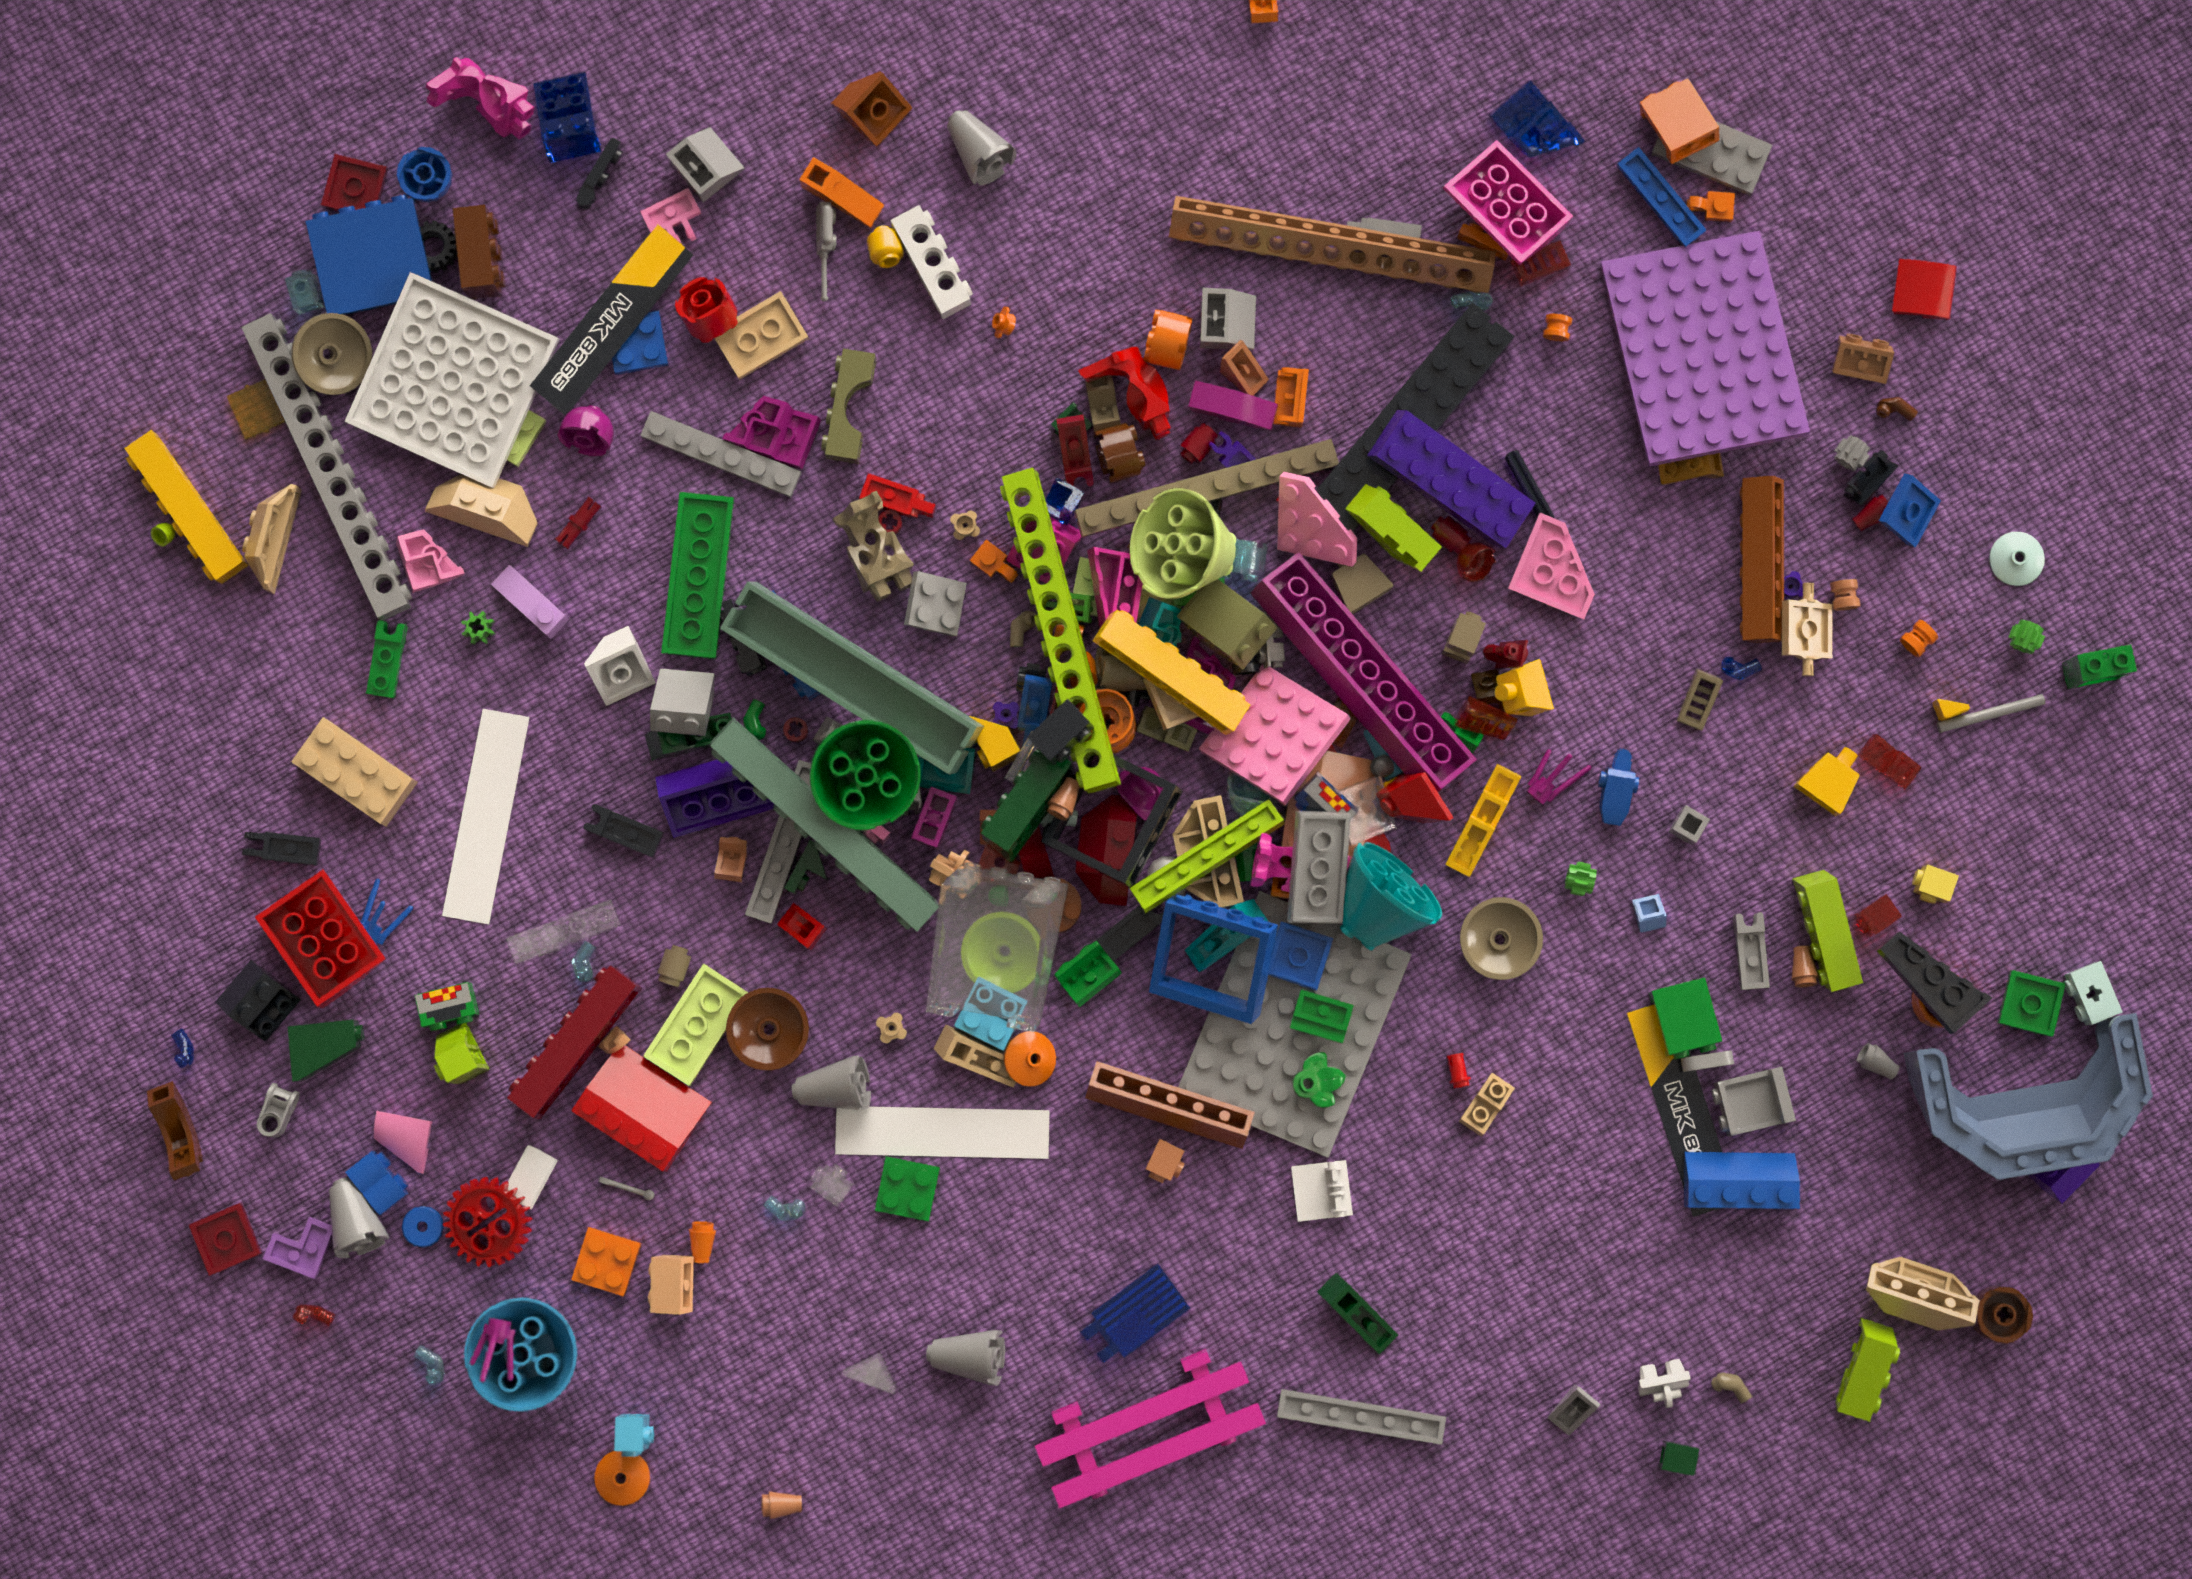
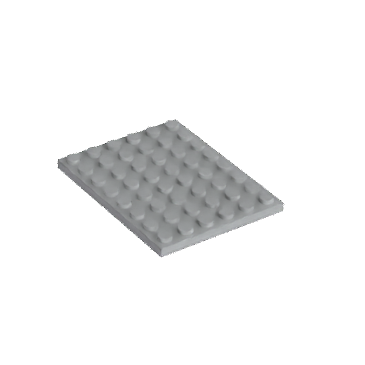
(1257, 1061)

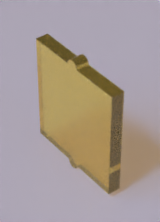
(255, 409)

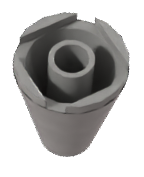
(979, 147)
(835, 1086)
(353, 1221)
(970, 1356)

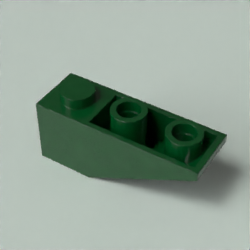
(667, 745)

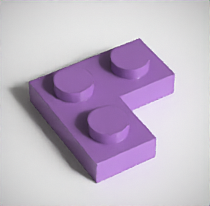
(301, 1256)

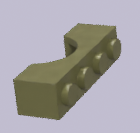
(855, 372)

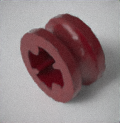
(896, 517)
(787, 728)

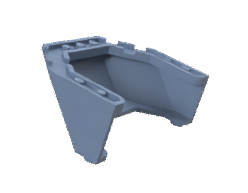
(2041, 1124)

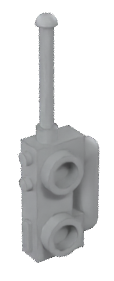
(825, 239)

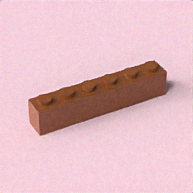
(1762, 558)
(1169, 1105)

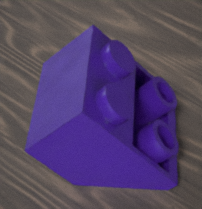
(2063, 1182)

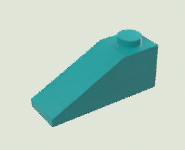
(1218, 940)

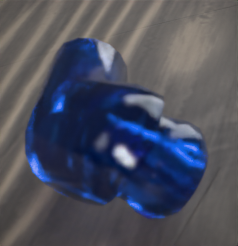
(1738, 670)

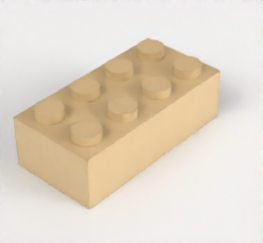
(354, 771)

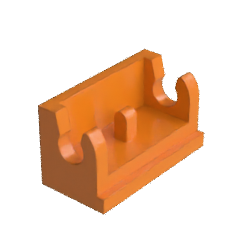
(1291, 396)

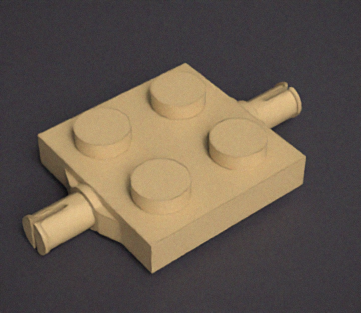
(1807, 629)

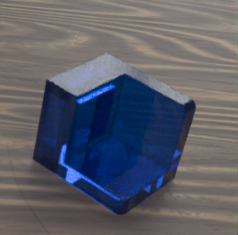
(1063, 501)

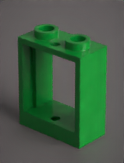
(2099, 667)

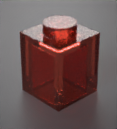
(1877, 915)

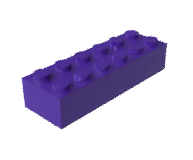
(1451, 479)

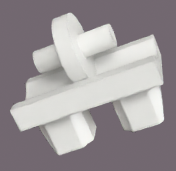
(1675, 1379)

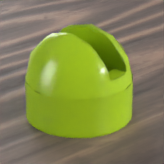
(163, 534)

